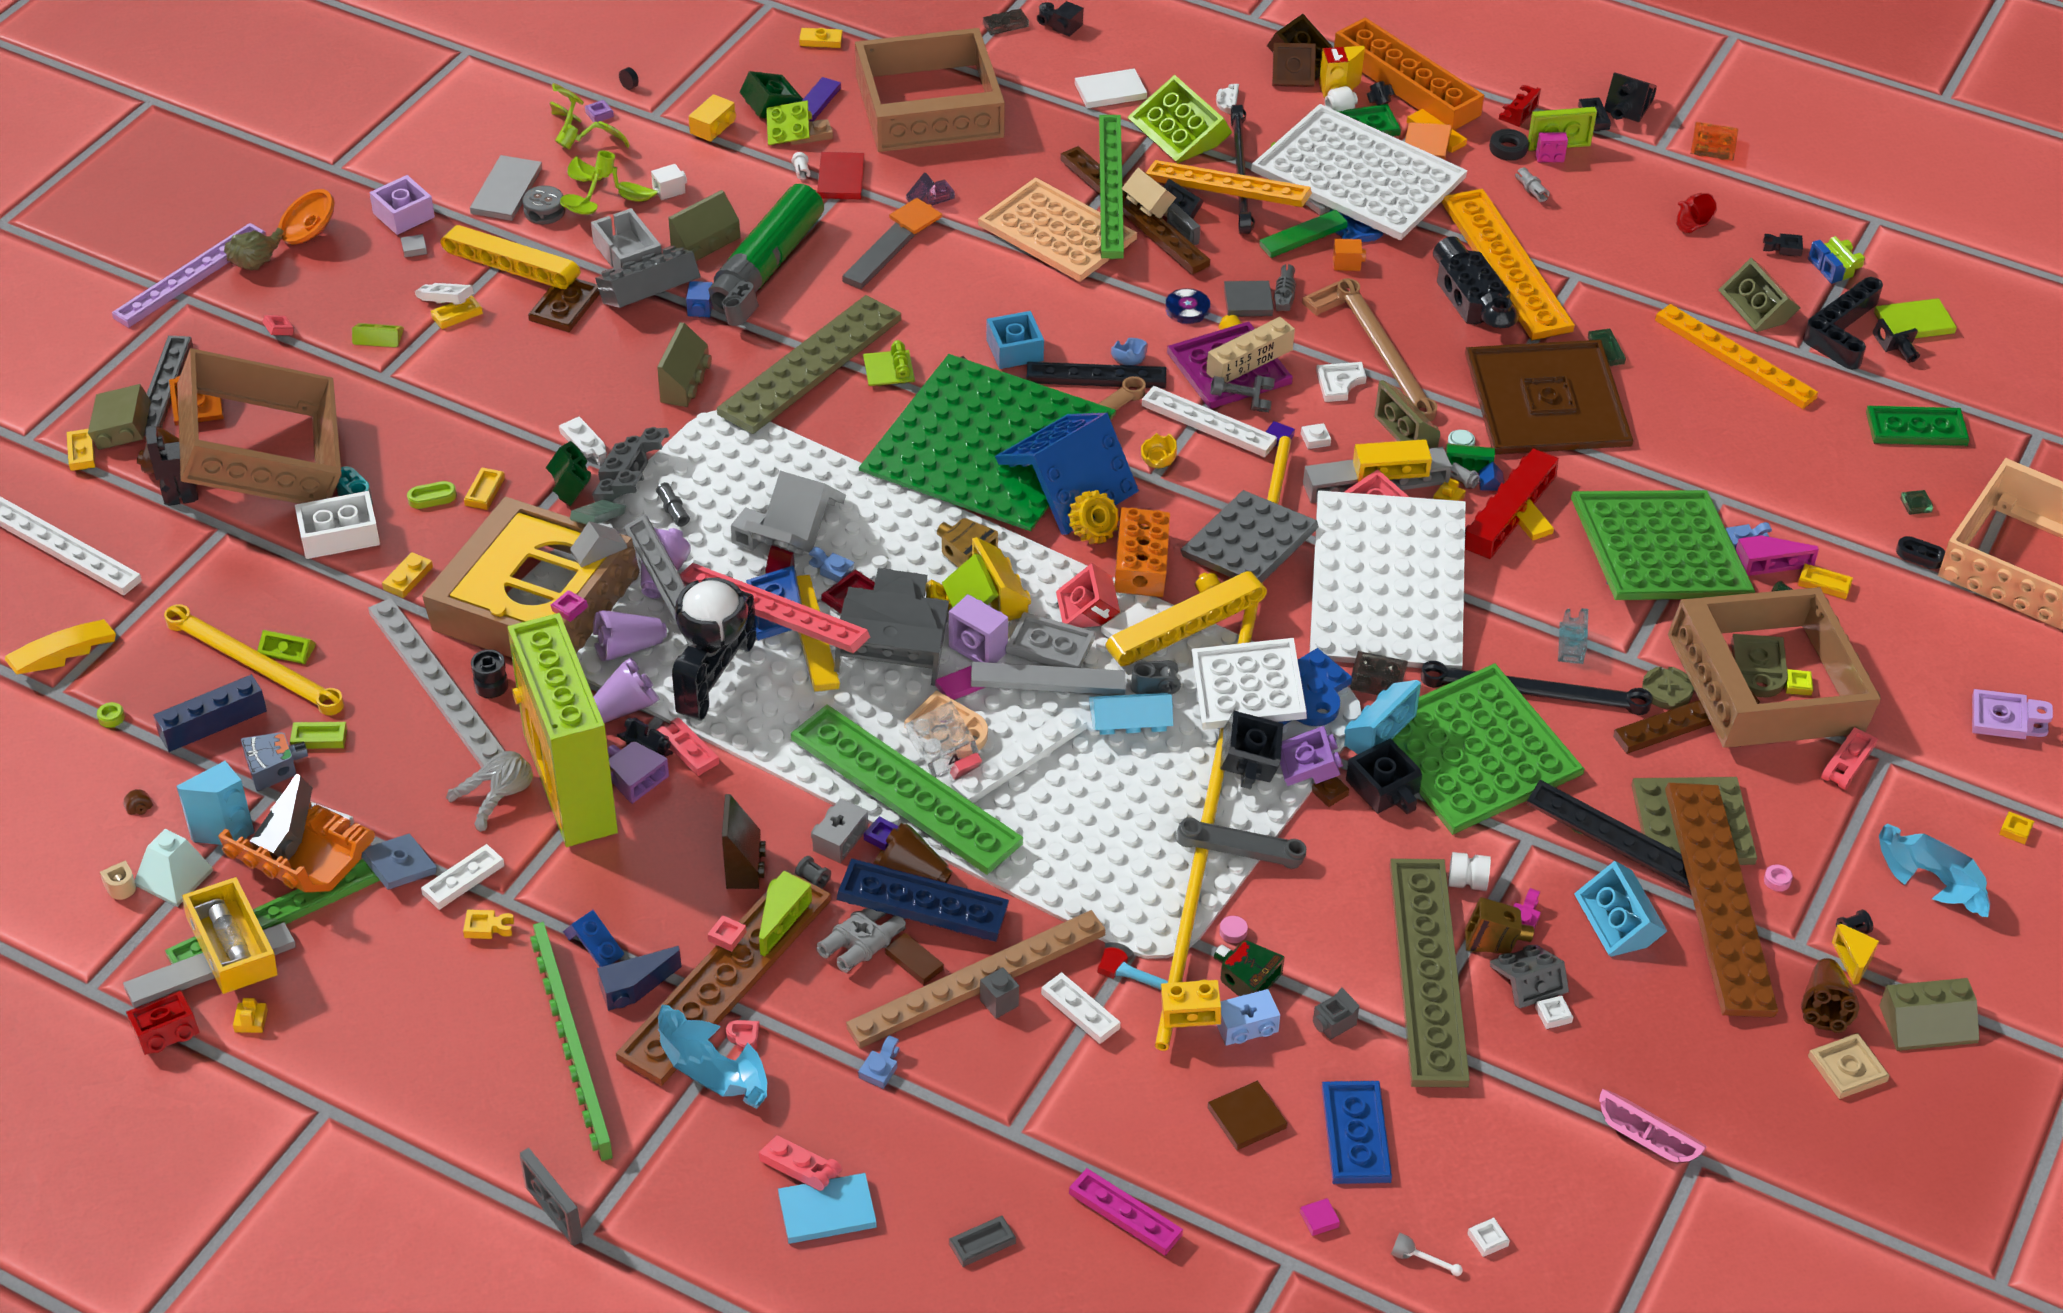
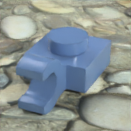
(1745, 531)
(831, 567)
(880, 1067)

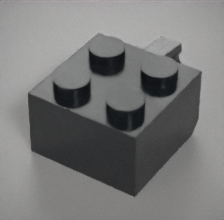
(1251, 747)
(1385, 777)

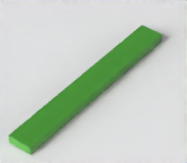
(290, 907)

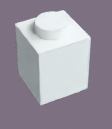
(668, 181)

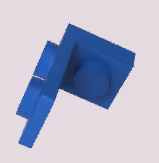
(595, 939)

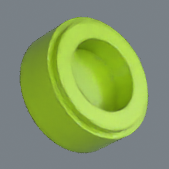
(110, 715)

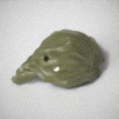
(252, 248)

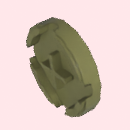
(1668, 687)

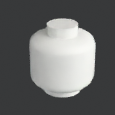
(1341, 99)

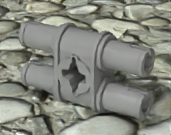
(860, 937)

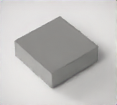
(413, 245)

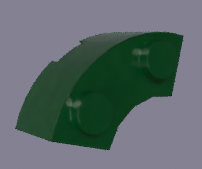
(569, 472)

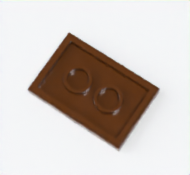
(564, 307)

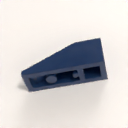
(634, 978)

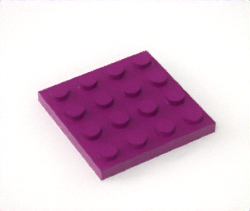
(1192, 361)

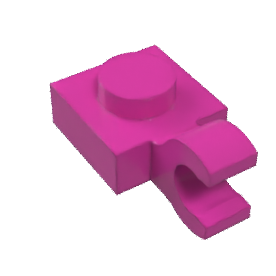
(1528, 913)

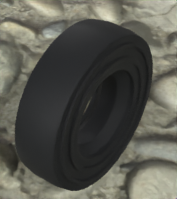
(1511, 136)

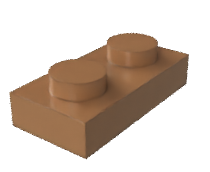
(818, 131)

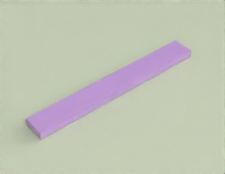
(177, 282)

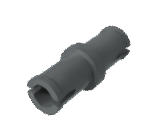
(672, 504)

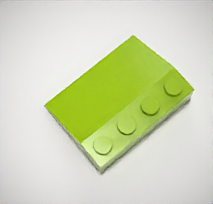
(1180, 121)

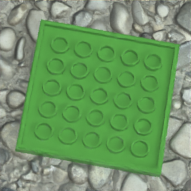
(1661, 544)
(1482, 749)

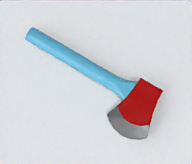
(1115, 964)

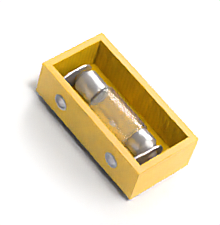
(230, 935)

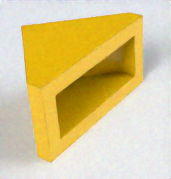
(1854, 950)

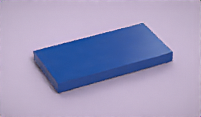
(1356, 1132)

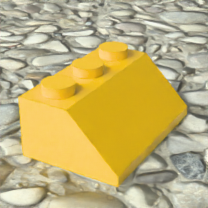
(1012, 597)

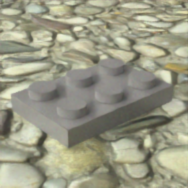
(1050, 641)

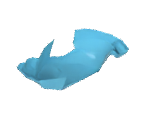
(1955, 869)
(695, 1056)

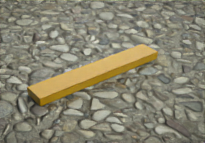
(816, 653)

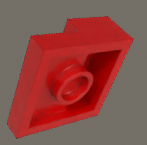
(163, 1022)

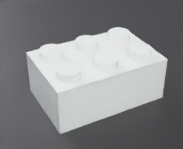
(337, 525)

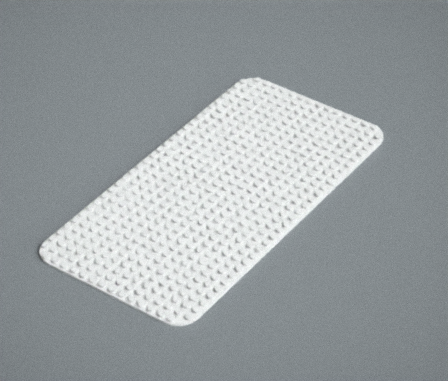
(1090, 813)

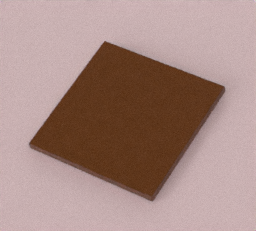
(1548, 397)

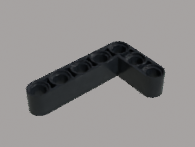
(1826, 328)

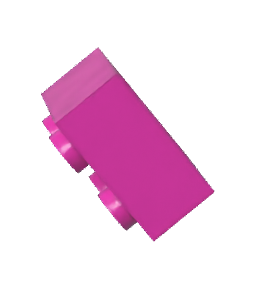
(1551, 147)

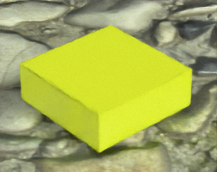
(1799, 682)

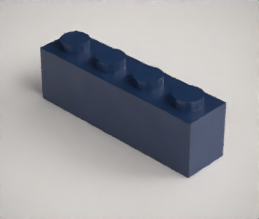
(210, 713)

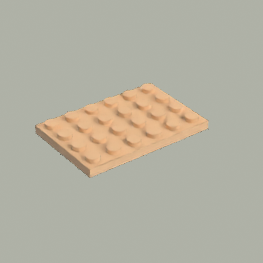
(1051, 228)

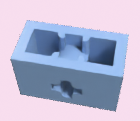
(1248, 1017)

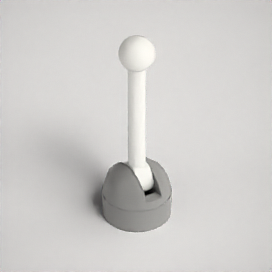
(1405, 1248)

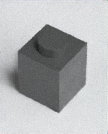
(999, 992)

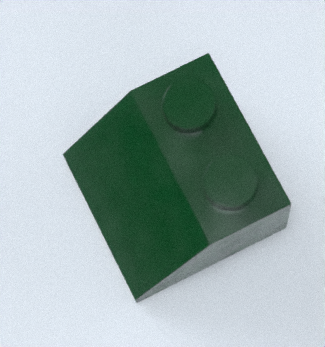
(767, 91)

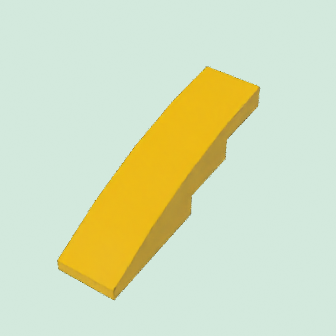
(54, 648)

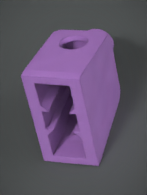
(636, 769)

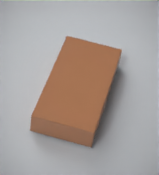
(1323, 299)

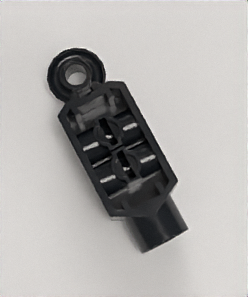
(1473, 285)

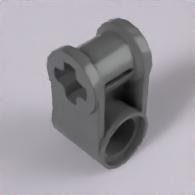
(1153, 677)

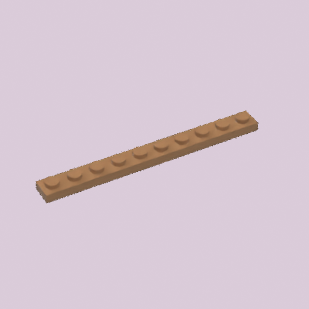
(966, 982)

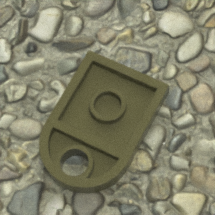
(1761, 661)

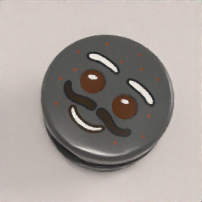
(543, 205)

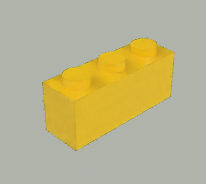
(1393, 459)

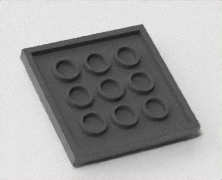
(1249, 537)

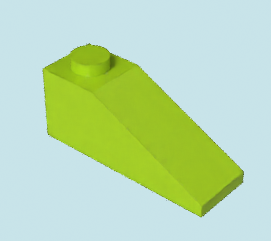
(784, 904)

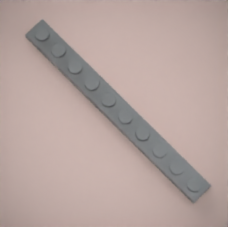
(435, 681)

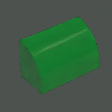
(1470, 456)

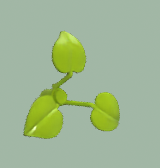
(568, 132)
(604, 167)

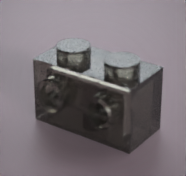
(1376, 672)

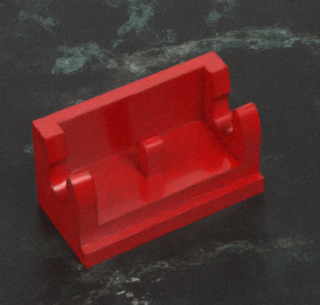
(1521, 106)

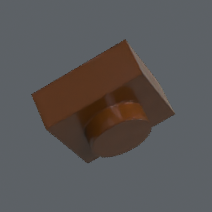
(1330, 791)

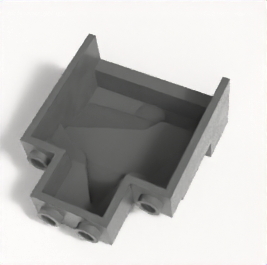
(899, 619)

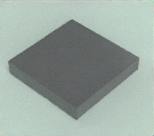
(1248, 298)

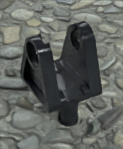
(1629, 97)

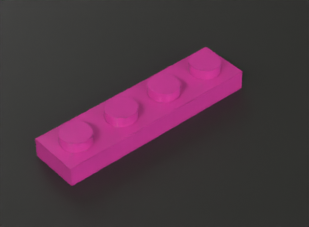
(1126, 1211)

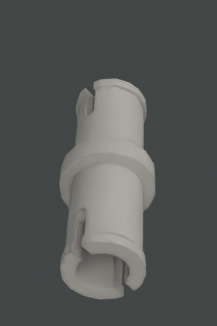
(1532, 184)

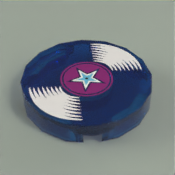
(1187, 305)

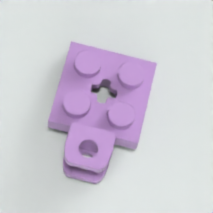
(2017, 715)

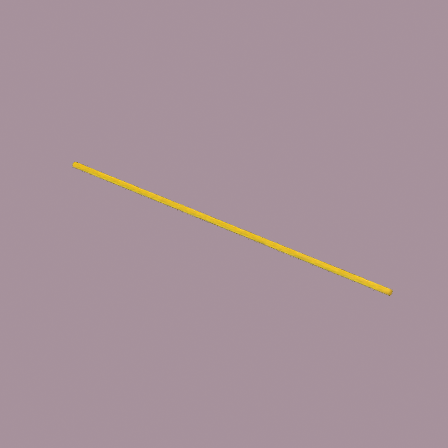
(1214, 787)

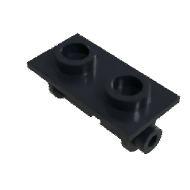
(637, 732)

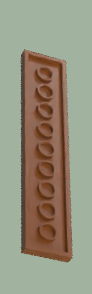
(1721, 901)
(715, 986)

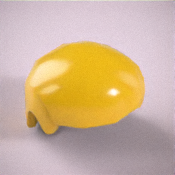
(1159, 451)

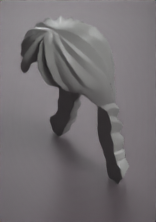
(508, 776)

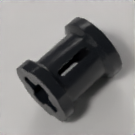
(1857, 922)

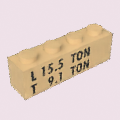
(1251, 350)

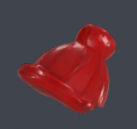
(1696, 212)

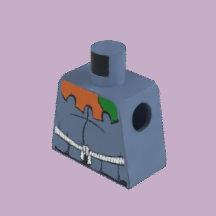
(271, 758)

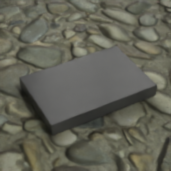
(551, 1197)

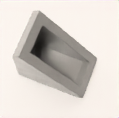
(596, 543)

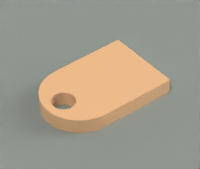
(974, 722)

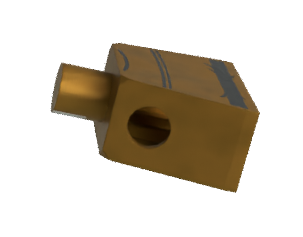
(958, 539)
(1495, 928)

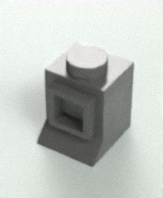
(1336, 1014)

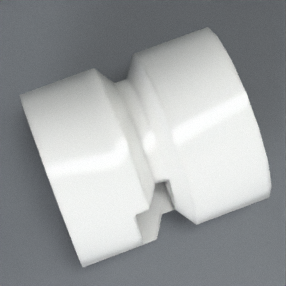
(1469, 871)

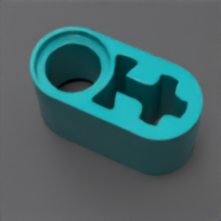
(351, 482)

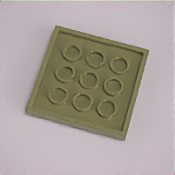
(1657, 820)

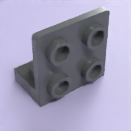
(1533, 974)

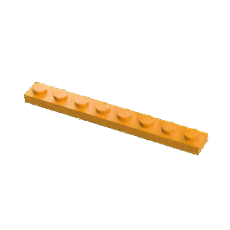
(1230, 183)
(1736, 356)

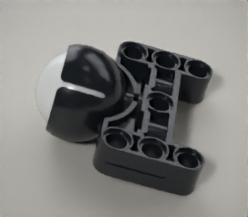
(720, 623)

